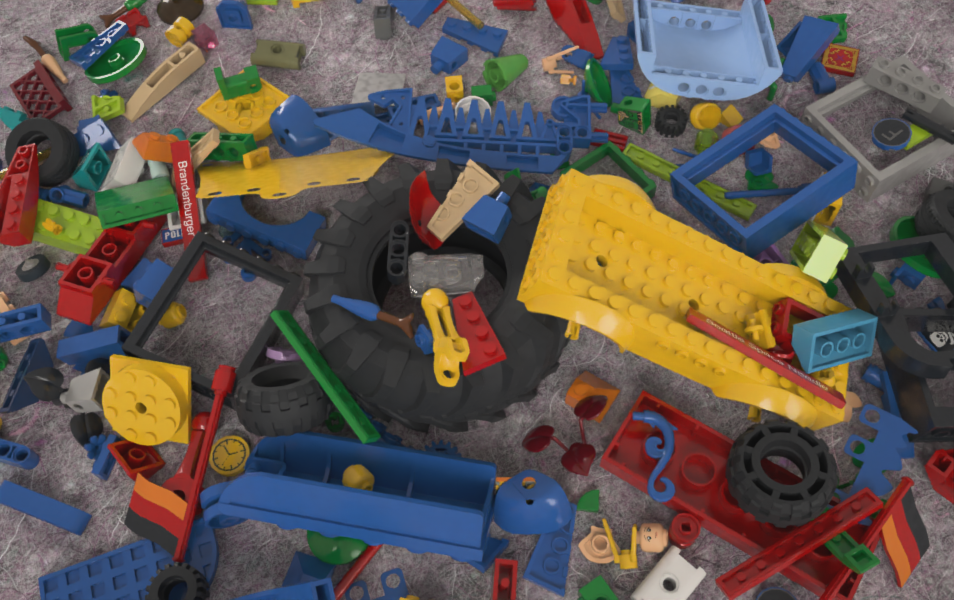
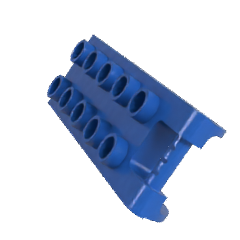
(415, 503)

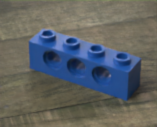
(24, 322)

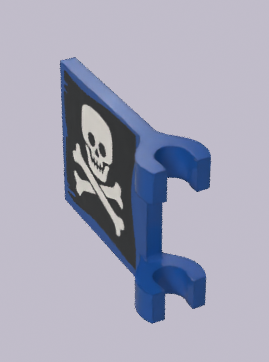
(938, 340)

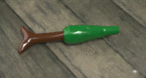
(128, 5)

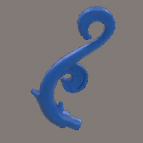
(663, 455)

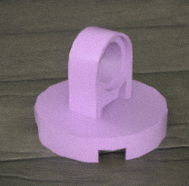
(282, 355)

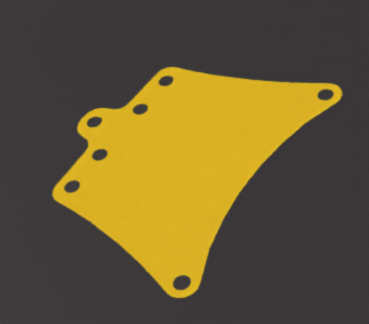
(289, 174)

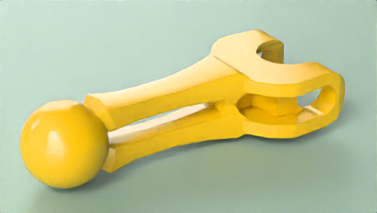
(450, 347)

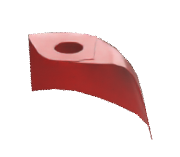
(423, 207)

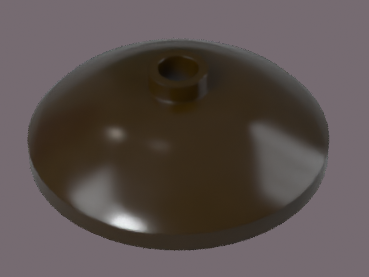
(171, 10)

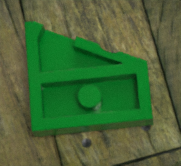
(837, 18)

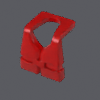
(132, 19)

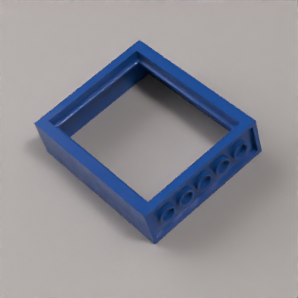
(788, 215)

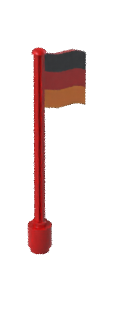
(163, 514)
(901, 535)

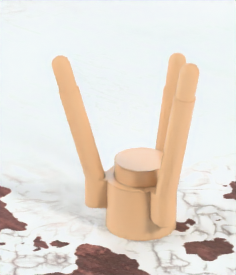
(550, 63)

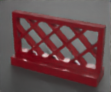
(49, 87)

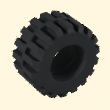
(173, 575)

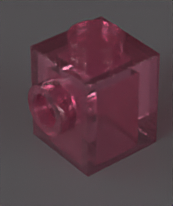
(205, 37)

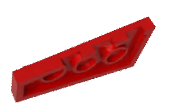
(481, 339)

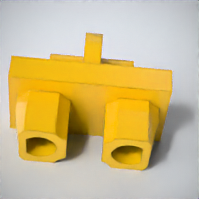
(759, 329)

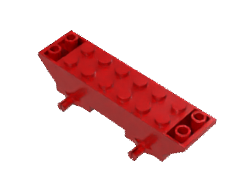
(96, 276)

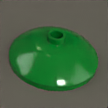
(597, 82)
(335, 550)

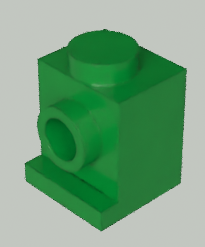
(484, 92)

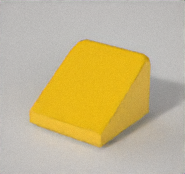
(731, 117)

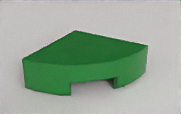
(589, 502)

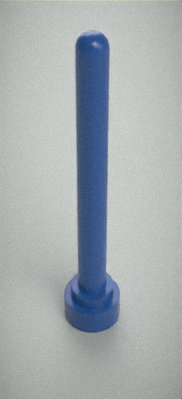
(765, 193)

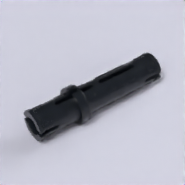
(929, 125)

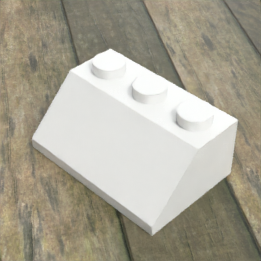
(125, 167)

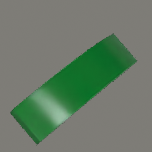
(850, 553)

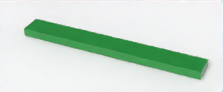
(325, 376)

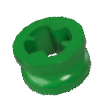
(335, 428)

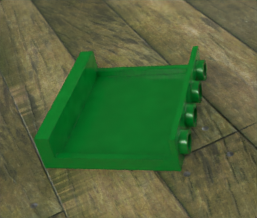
(135, 202)

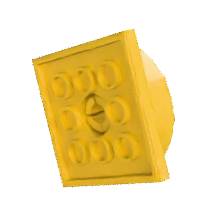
(244, 113)
(148, 400)

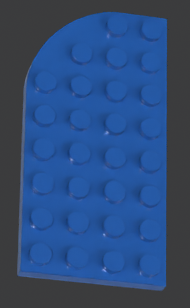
(127, 570)

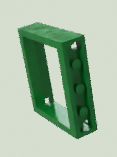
(621, 160)

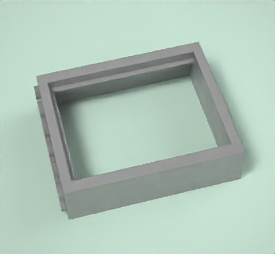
(869, 181)

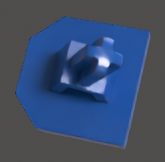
(234, 14)

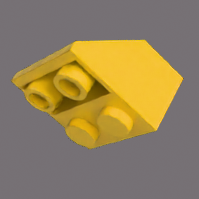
(123, 311)

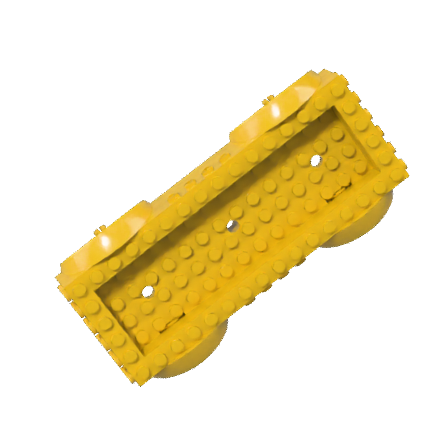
(652, 278)

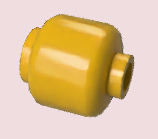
(174, 315)
(358, 477)

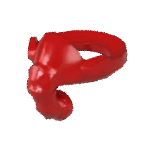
(784, 351)

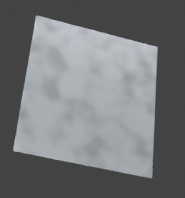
(375, 82)

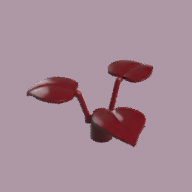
(579, 455)

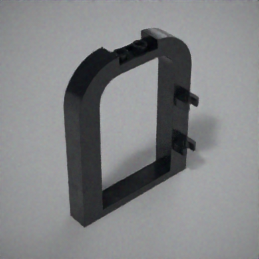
(869, 297)

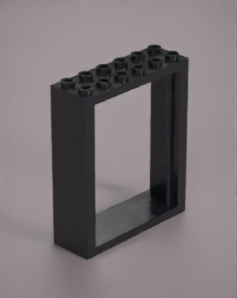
(241, 258)

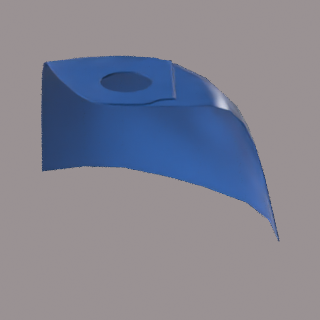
(298, 119)
(546, 514)

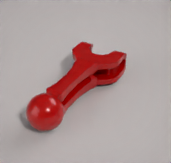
(184, 477)

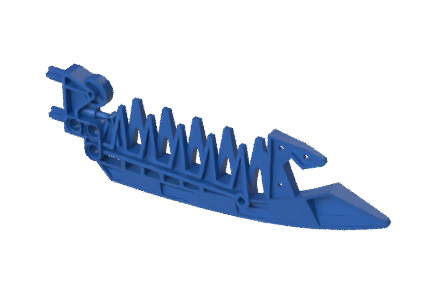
(481, 147)

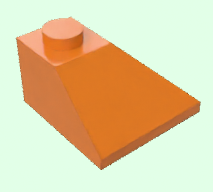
(590, 385)

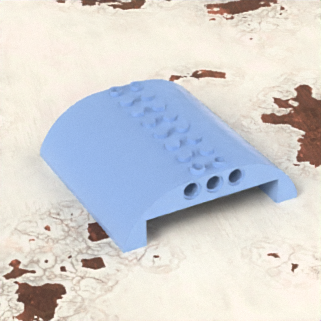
(707, 60)

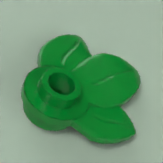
(760, 182)

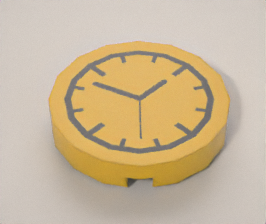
(229, 455)

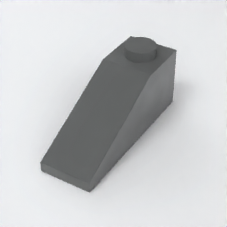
(383, 22)

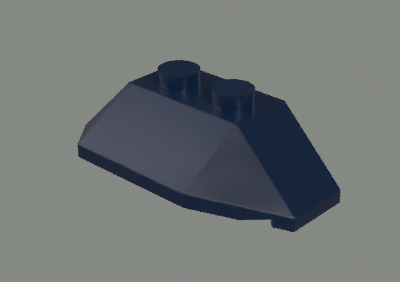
(19, 392)

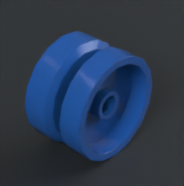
(212, 516)

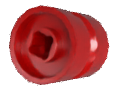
(684, 530)

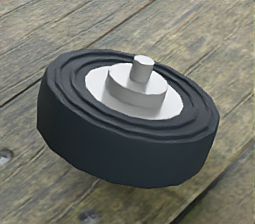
(33, 268)

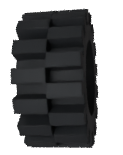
(668, 128)

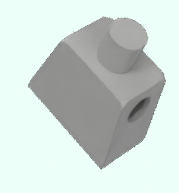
(86, 391)

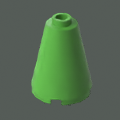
(504, 70)

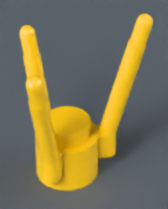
(628, 558)

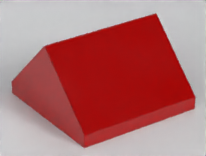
(136, 458)

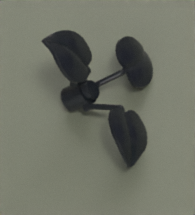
(46, 385)

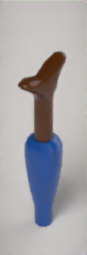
(373, 312)

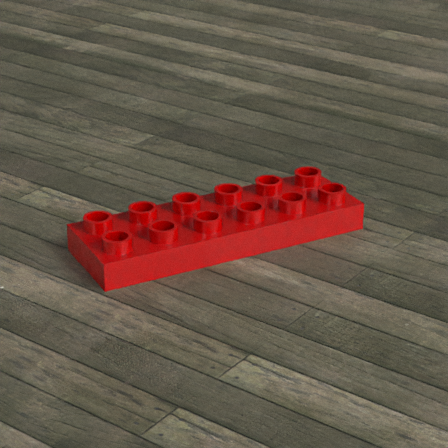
(702, 490)

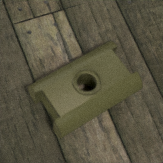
(278, 54)

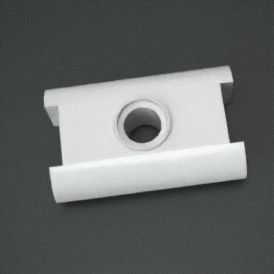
(674, 569)

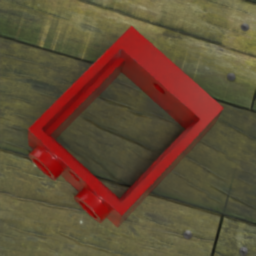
(780, 318)

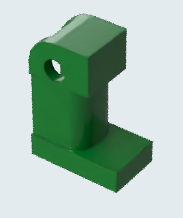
(73, 37)
(238, 84)

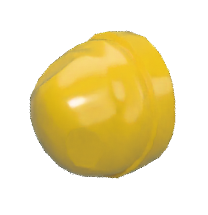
(705, 115)

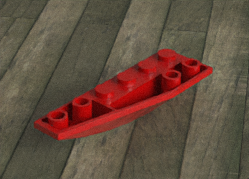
(577, 24)
(20, 197)

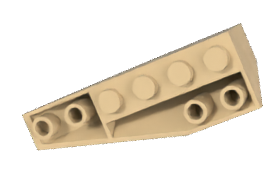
(164, 79)

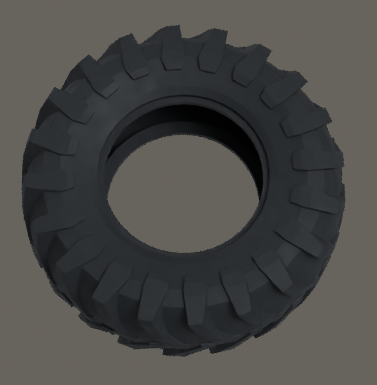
(377, 358)

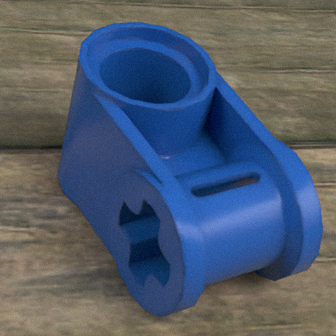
(579, 57)

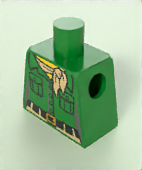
(633, 113)

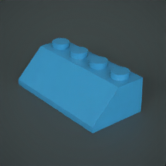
(834, 339)

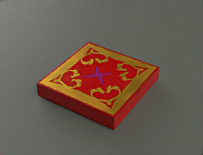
(840, 59)

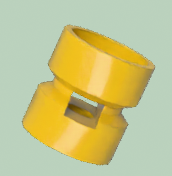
(179, 32)

